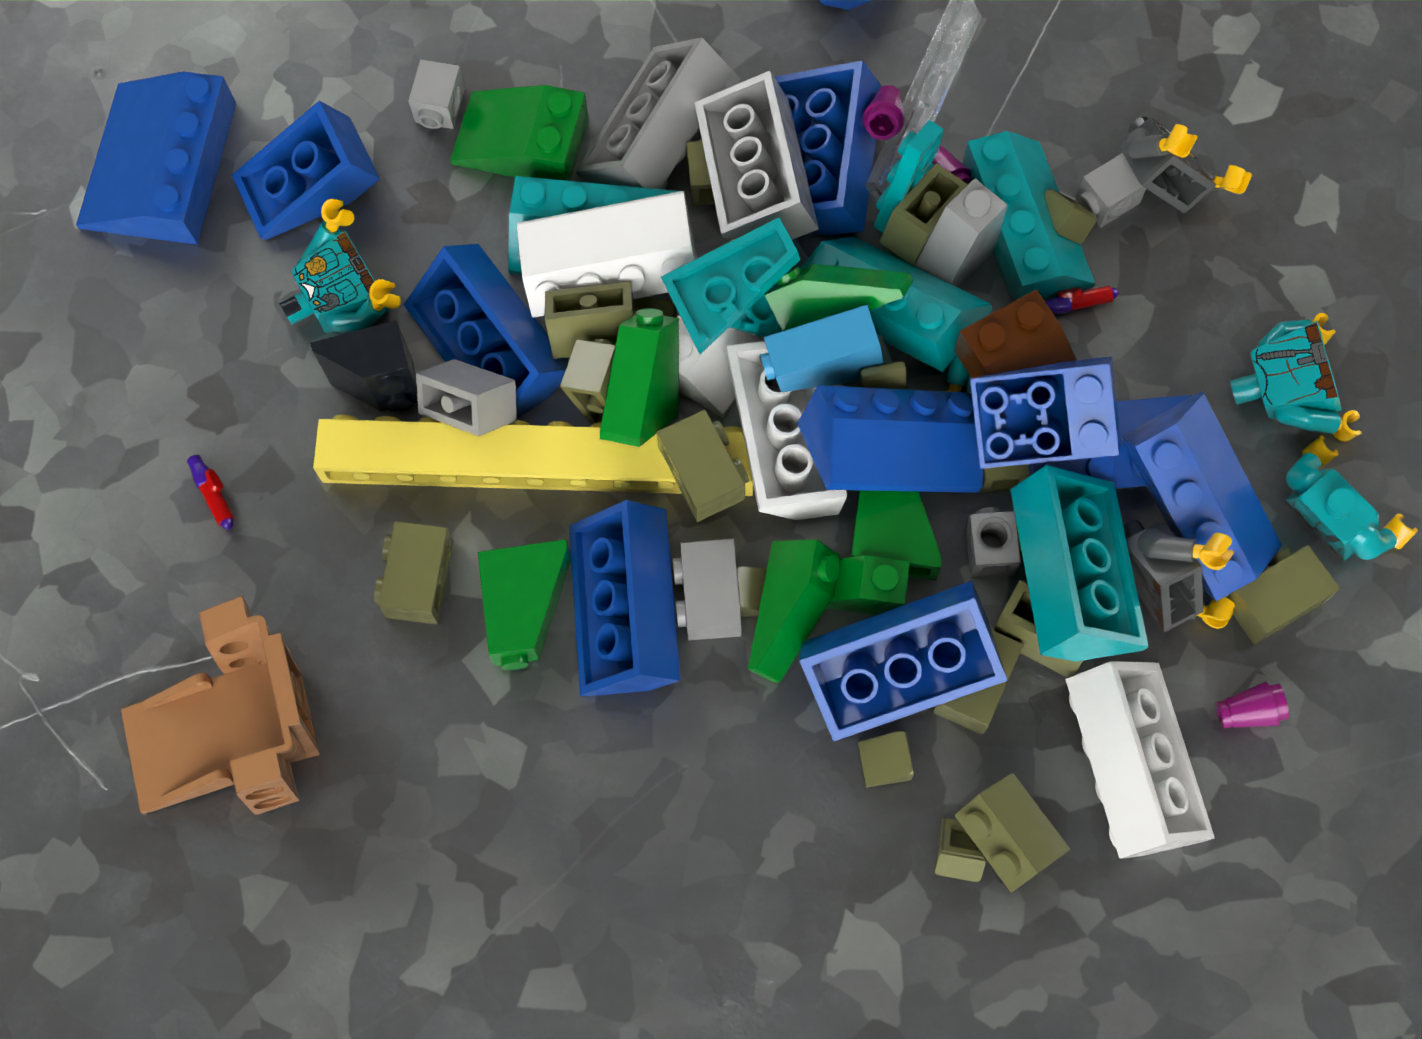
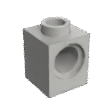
(436, 94)
(1110, 190)
(992, 561)

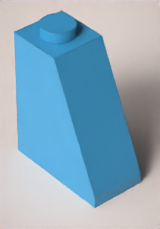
(823, 351)

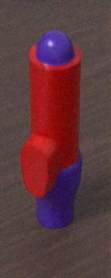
(1075, 298)
(210, 487)

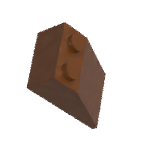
(1014, 339)

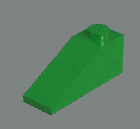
(830, 290)
(793, 599)

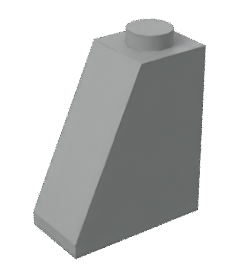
(964, 235)

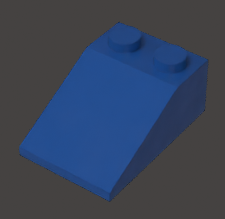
(302, 169)

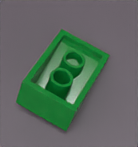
(523, 132)

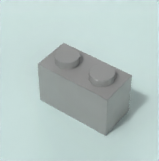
(466, 397)
(710, 589)

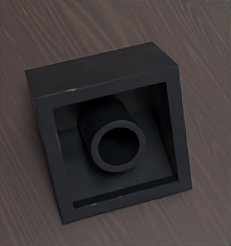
(370, 366)

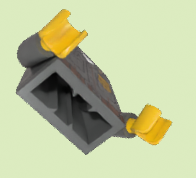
(1170, 169)
(1171, 576)

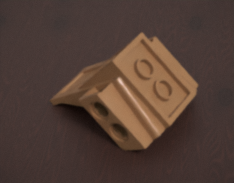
(225, 727)

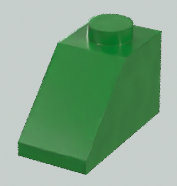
(870, 584)

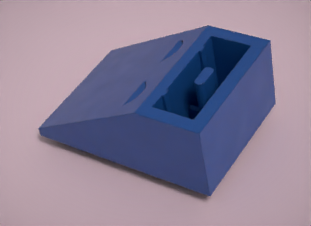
(1047, 413)

